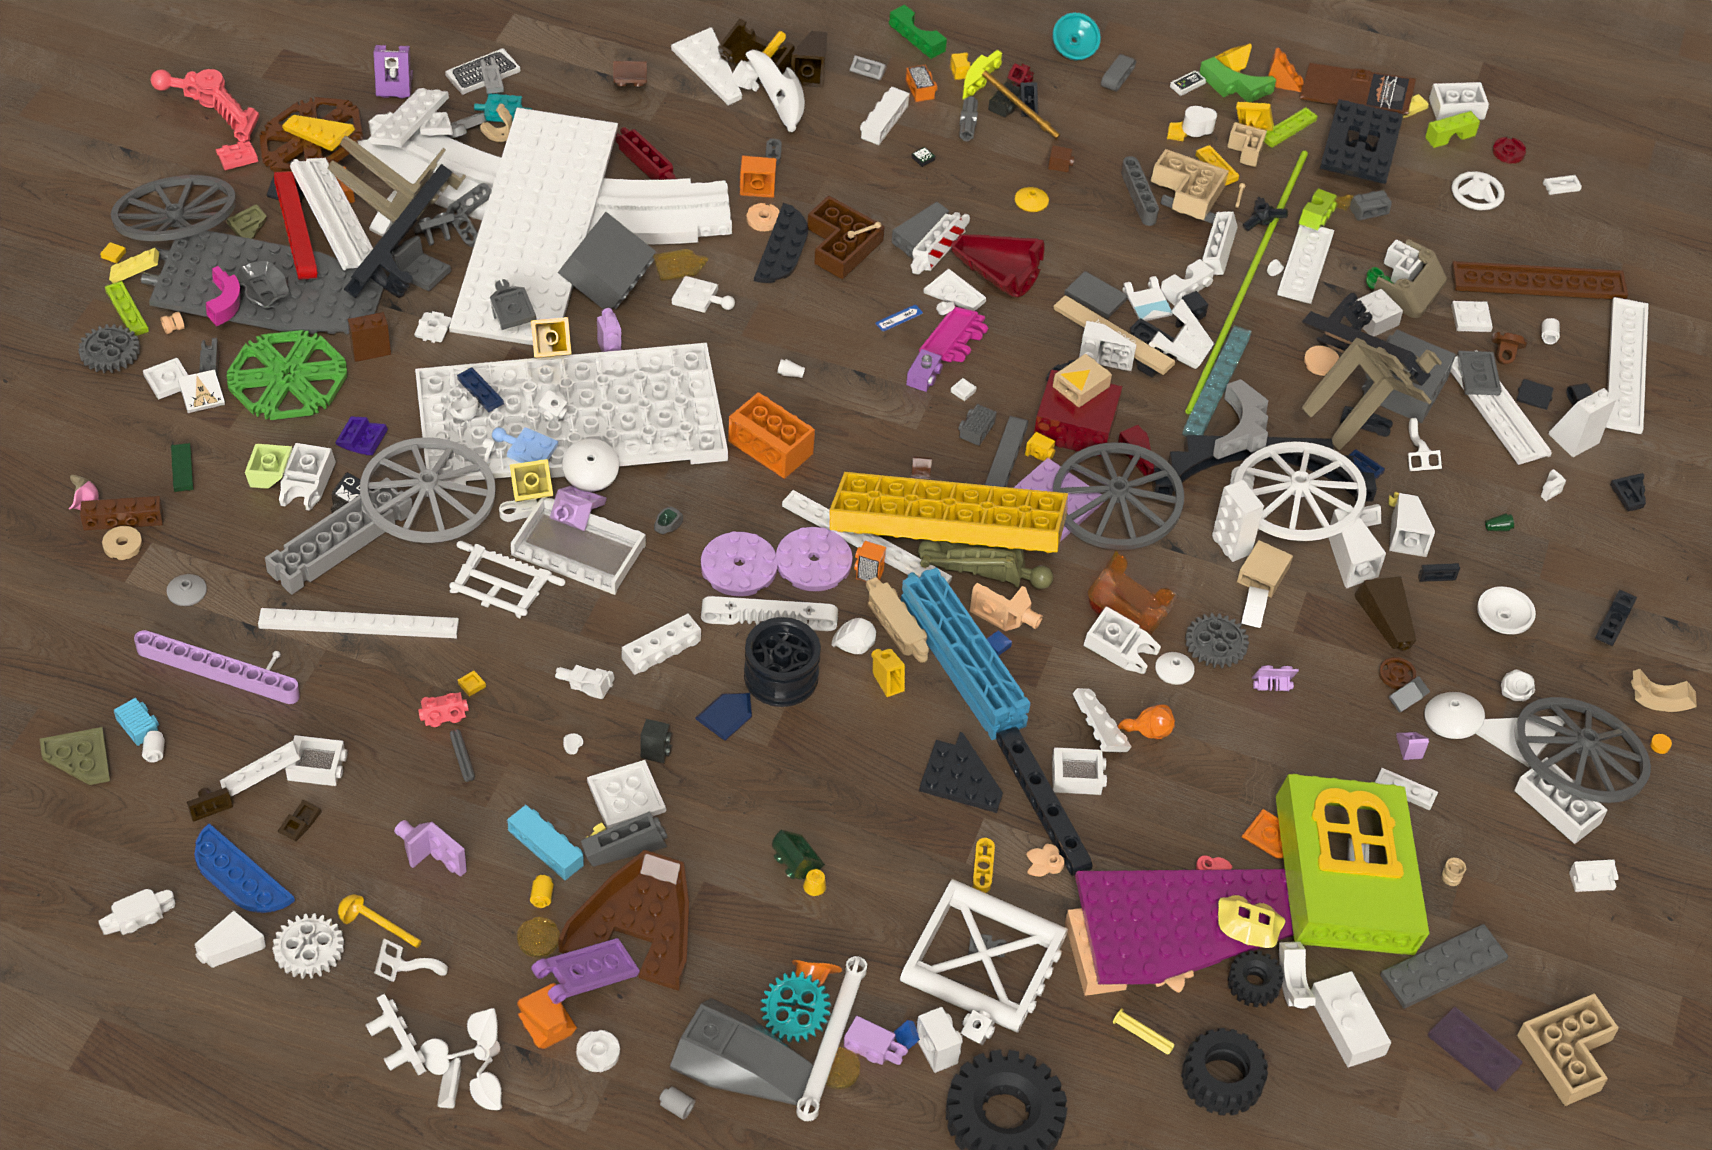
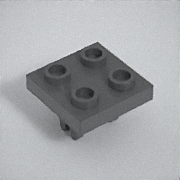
(428, 224)

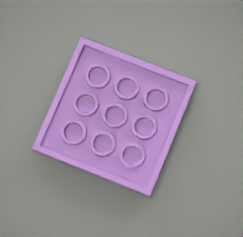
(1043, 479)

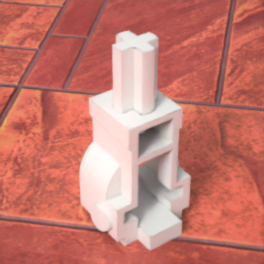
(592, 682)

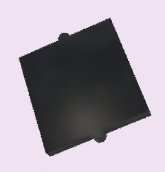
(1535, 394)

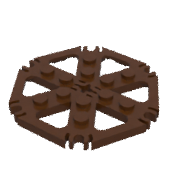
(295, 145)

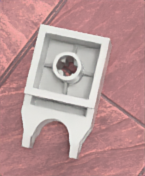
(306, 474)
(1120, 641)

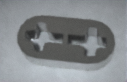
(774, 152)

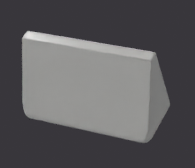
(868, 67)

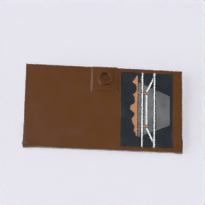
(1358, 86)

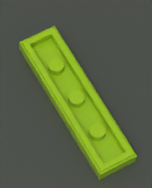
(1290, 127)
(126, 308)

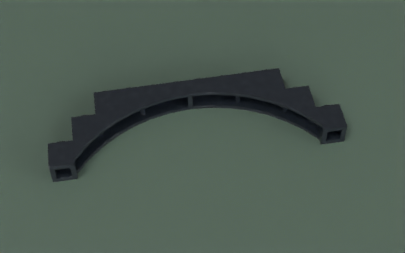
(1199, 456)

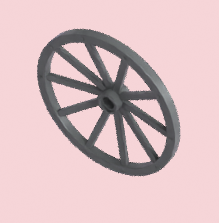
(176, 213)
(1118, 491)
(1586, 743)

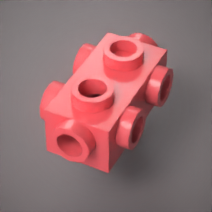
(443, 709)

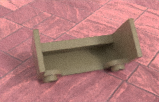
(1416, 295)

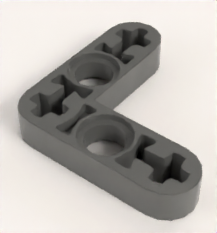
(462, 215)

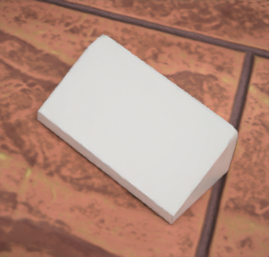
(450, 1085)

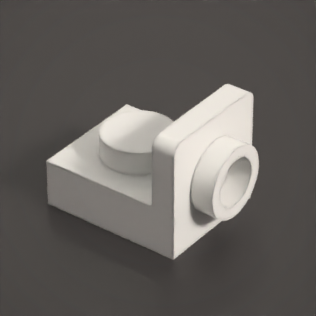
(1553, 486)

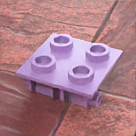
(1266, 674)

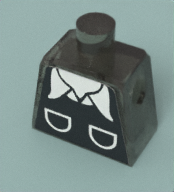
(345, 491)

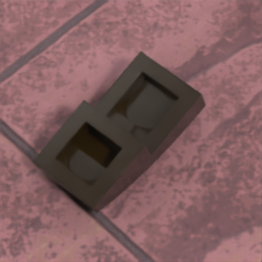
(300, 821)

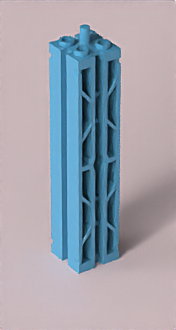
(965, 653)

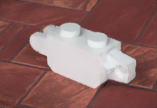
(137, 911)

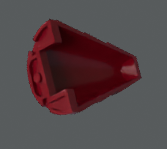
(1002, 260)

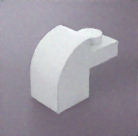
(1255, 606)

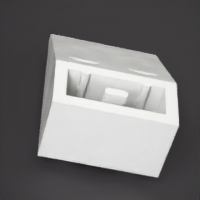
(1107, 346)

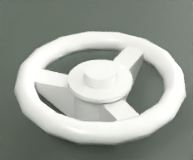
(1478, 188)

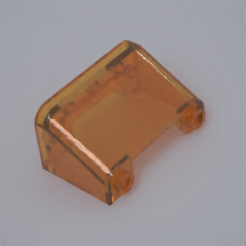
(1128, 597)

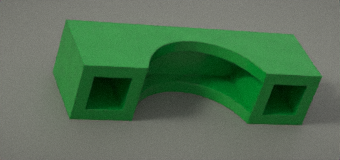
(929, 42)

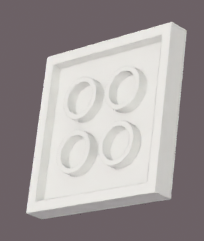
(625, 793)

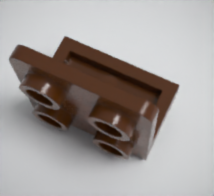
(630, 72)

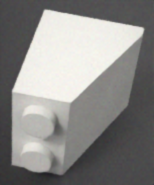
(1410, 527)

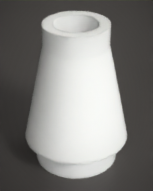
(790, 369)

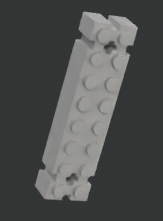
(332, 539)

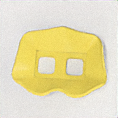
(1249, 930)

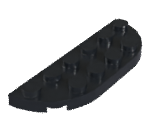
(783, 246)

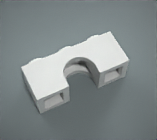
(1197, 277)

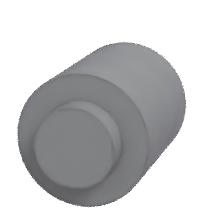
(677, 1102)

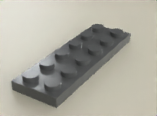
(1444, 966)

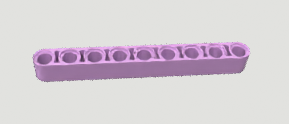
(217, 667)

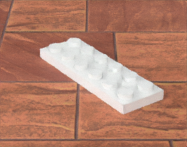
(409, 117)
(1305, 263)

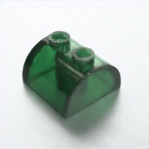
(796, 854)

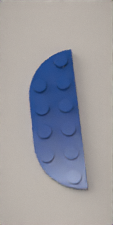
(237, 874)

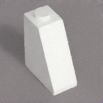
(229, 941)

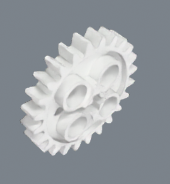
(308, 946)

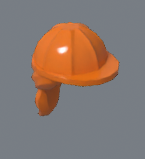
(1152, 722)

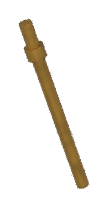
(1044, 125)

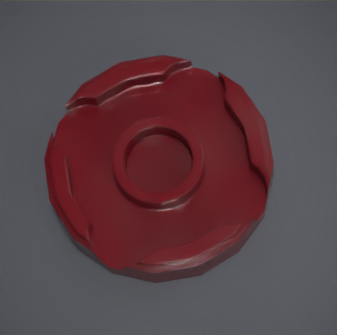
(1509, 150)

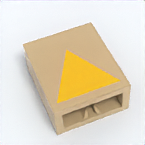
(1082, 380)

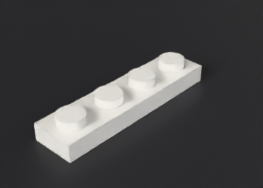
(261, 769)

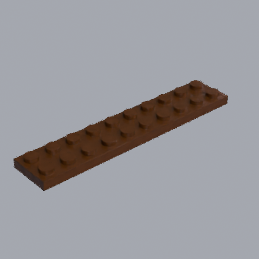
(1539, 280)

